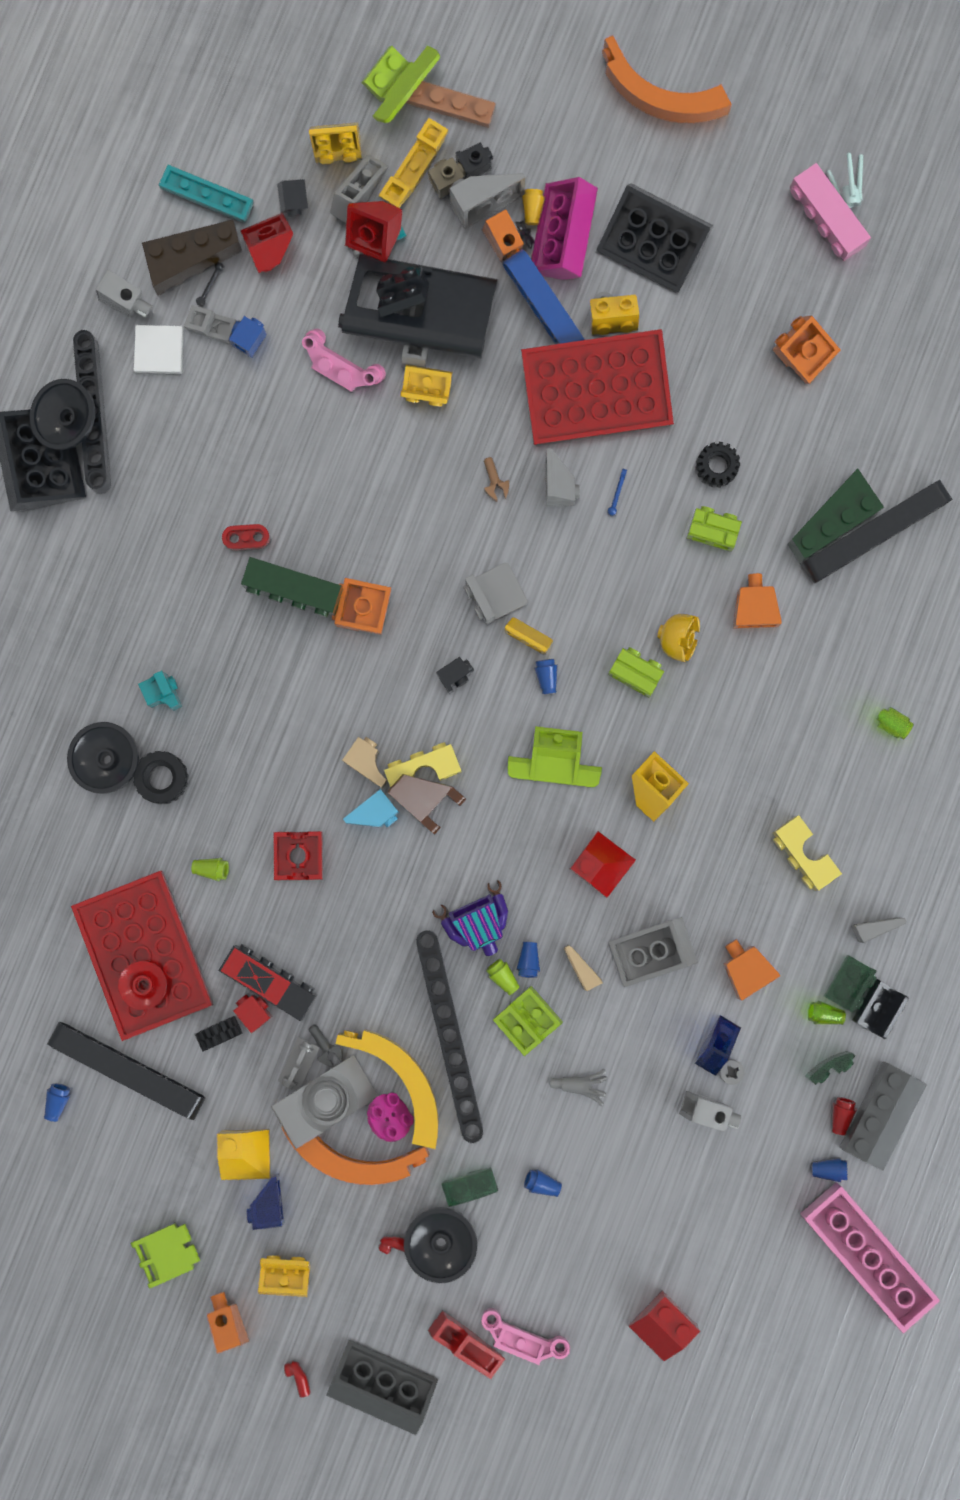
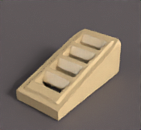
(585, 974)

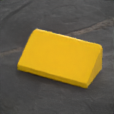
(528, 635)

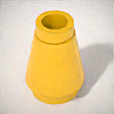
(532, 205)

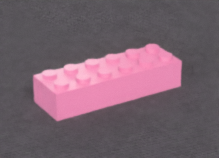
(870, 1257)

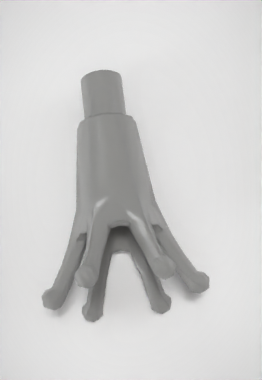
(581, 1085)

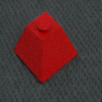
(373, 228)
(268, 241)
(602, 864)

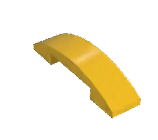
(415, 164)

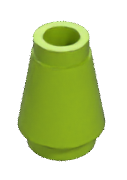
(211, 868)
(502, 975)

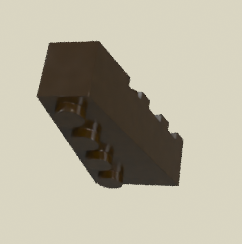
(189, 253)

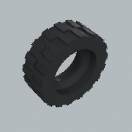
(178, 783)

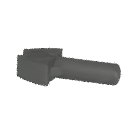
(325, 1046)

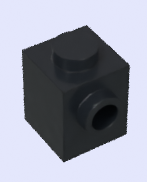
(292, 197)

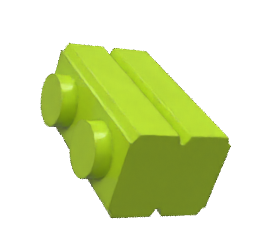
(714, 528)
(636, 672)

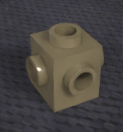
(444, 175)

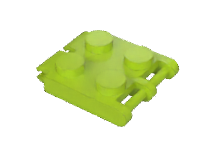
(166, 1253)

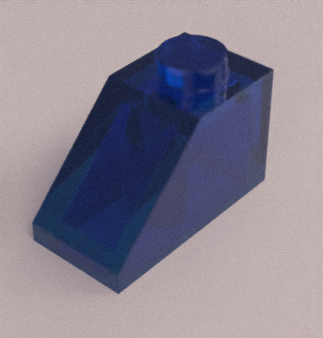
(718, 1045)
(267, 1207)

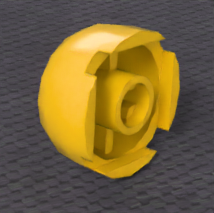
(678, 636)

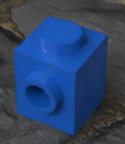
(247, 335)

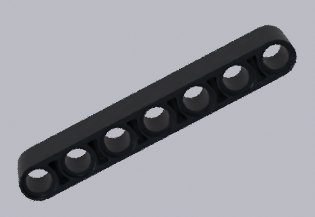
(100, 444)
(877, 531)
(126, 1070)

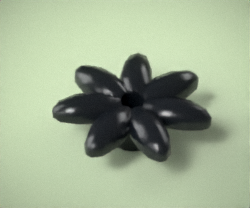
(525, 234)

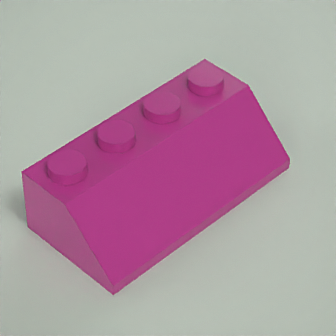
(564, 228)

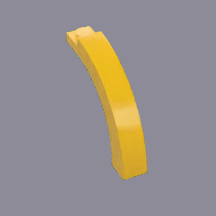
(411, 1074)

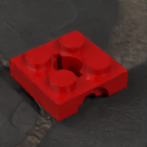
(310, 868)

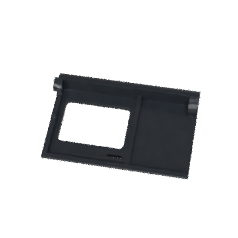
(452, 315)

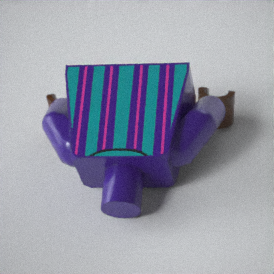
(478, 922)

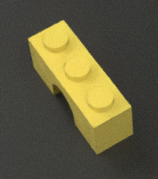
(441, 760)
(791, 839)

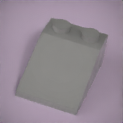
(484, 195)
(653, 952)

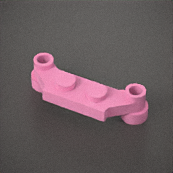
(337, 367)
(521, 1342)

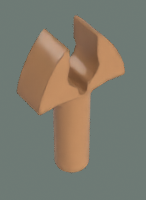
(495, 481)

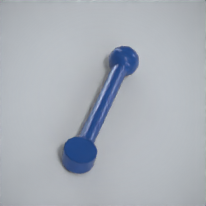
(612, 510)

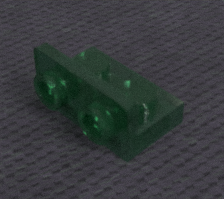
(851, 984)

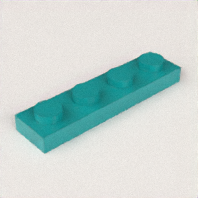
(206, 193)

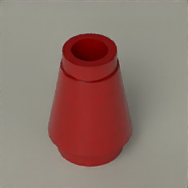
(843, 1114)

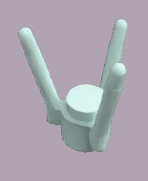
(850, 193)

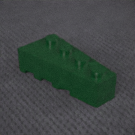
(841, 513)
(291, 587)

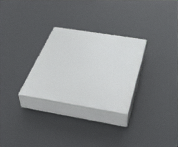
(158, 349)

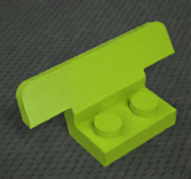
(395, 79)
(555, 760)

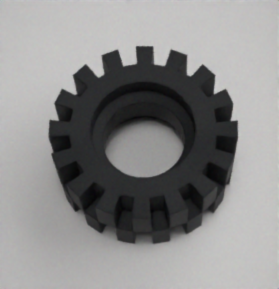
(718, 478)
(218, 1033)

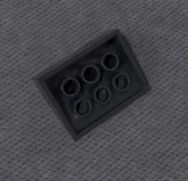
(654, 237)
(33, 472)

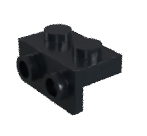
(880, 1009)

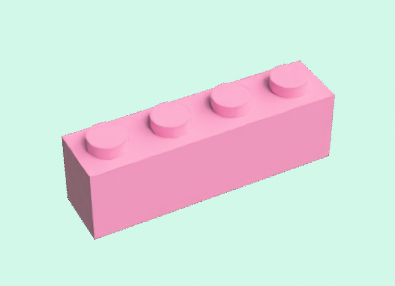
(829, 212)

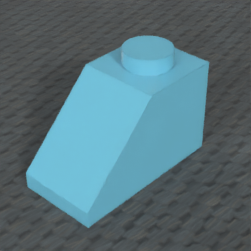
(374, 812)

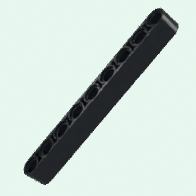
(455, 1046)

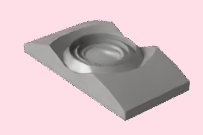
(324, 1101)

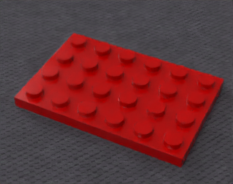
(597, 386)
(135, 926)

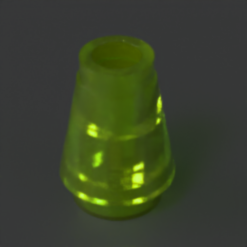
(825, 1014)

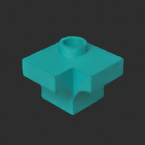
(160, 690)

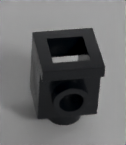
(471, 166)
(455, 674)

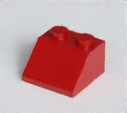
(664, 1326)

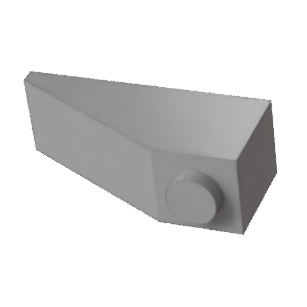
(357, 186)

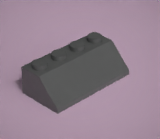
(883, 1116)
(382, 1387)

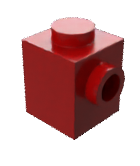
(252, 1012)

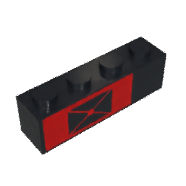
(268, 982)

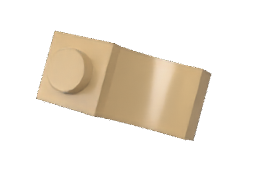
(363, 758)

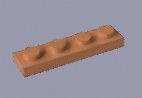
(453, 104)

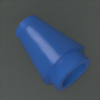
(547, 675)
(528, 961)
(56, 1100)
(831, 1169)
(540, 1183)

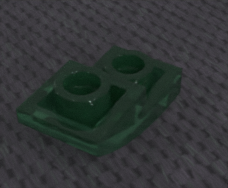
(837, 1062)
(469, 1187)

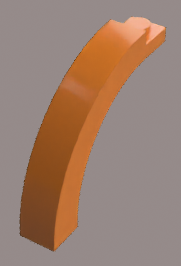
(658, 102)
(359, 1171)

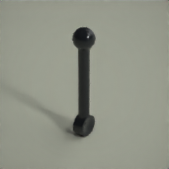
(201, 300)

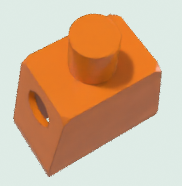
(500, 230)
(756, 605)
(748, 969)
(229, 1334)

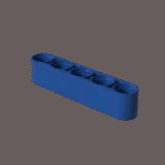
(541, 298)

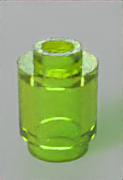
(894, 723)

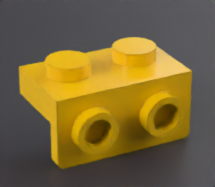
(614, 314)
(426, 385)
(284, 1276)

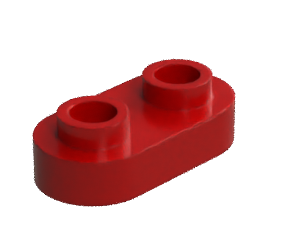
(246, 537)

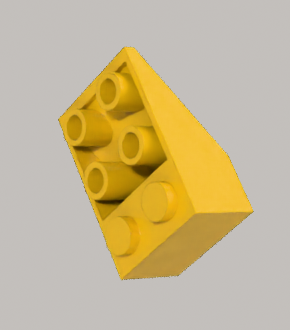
(335, 142)

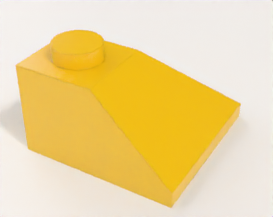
(656, 786)
(243, 1154)

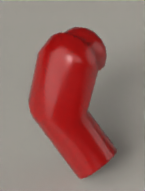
(391, 1242)
(300, 1377)

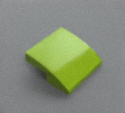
(527, 1021)

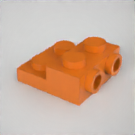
(806, 348)
(362, 606)

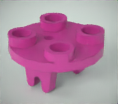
(397, 1125)

